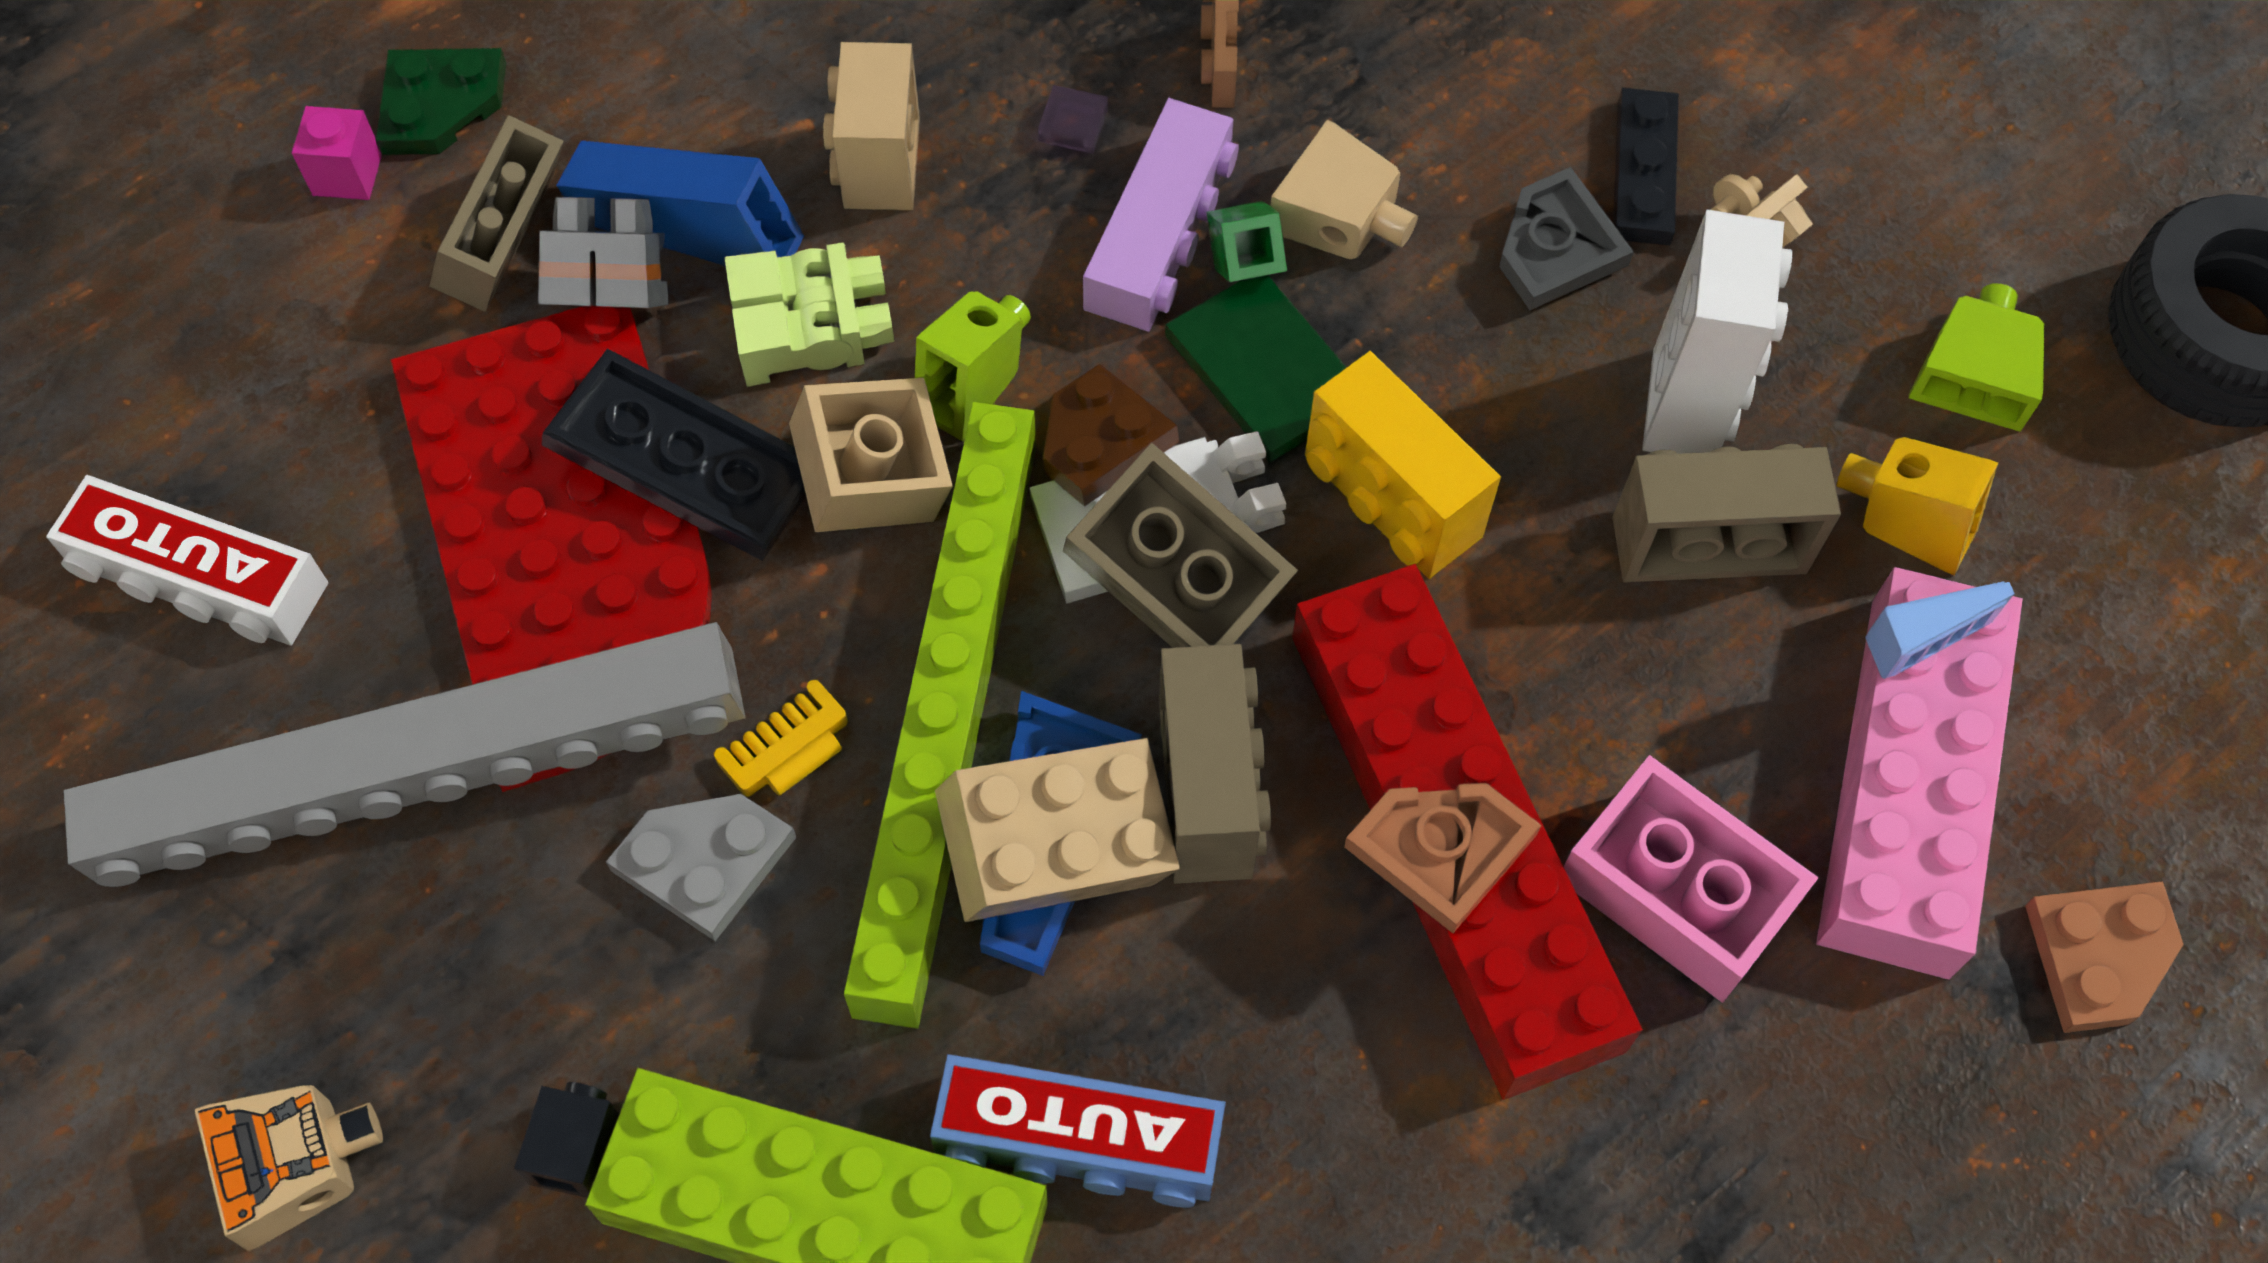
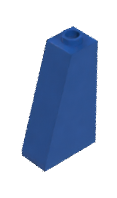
(700, 200)

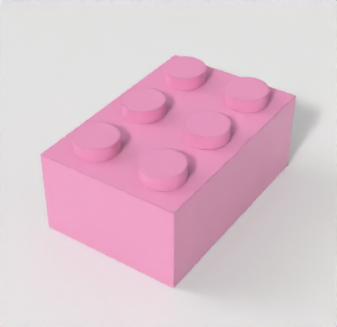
(1686, 878)

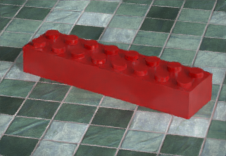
(1411, 718)

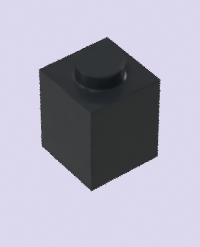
(567, 1138)

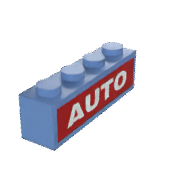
(1078, 1130)

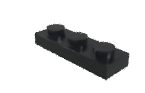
(1646, 166)

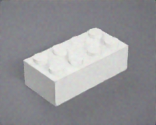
(1717, 333)

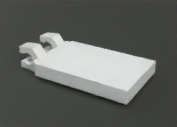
(1205, 462)

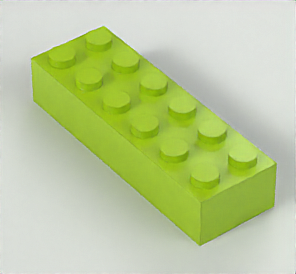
(798, 1189)

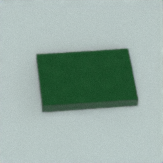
(1257, 360)

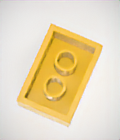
(1399, 465)

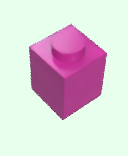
(337, 152)

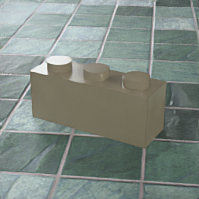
(496, 213)

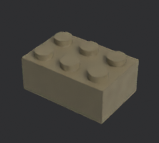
(1725, 513)
(1177, 555)
(1212, 762)

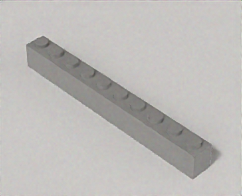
(402, 756)

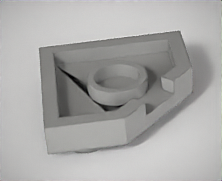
(702, 857)

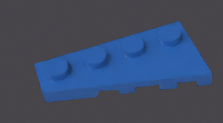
(1043, 729)

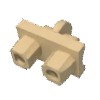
(1740, 197)

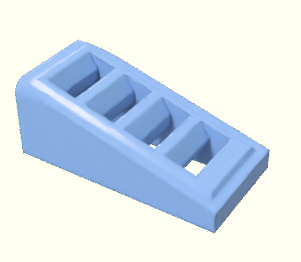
(1923, 627)

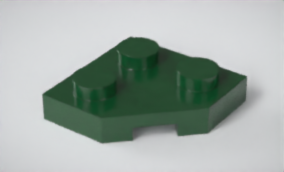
(435, 95)

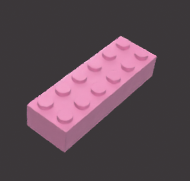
(1920, 795)

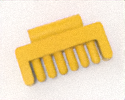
(792, 755)

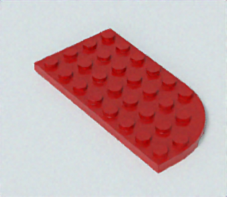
(530, 543)

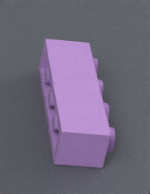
(1159, 215)

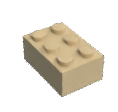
(1055, 829)

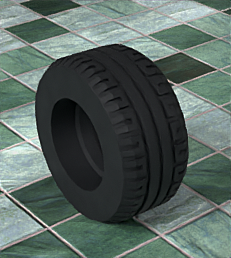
(2169, 332)

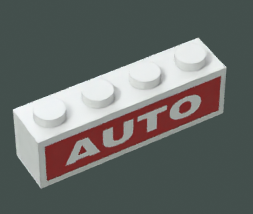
(188, 561)

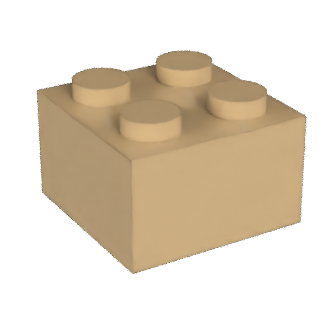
(873, 125)
(869, 454)

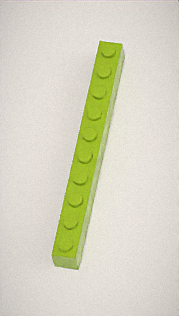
(941, 718)

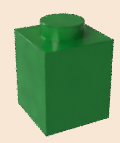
(1246, 241)

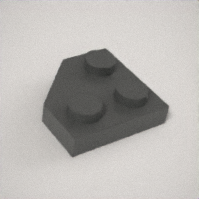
(1560, 240)

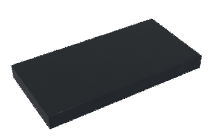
(680, 453)

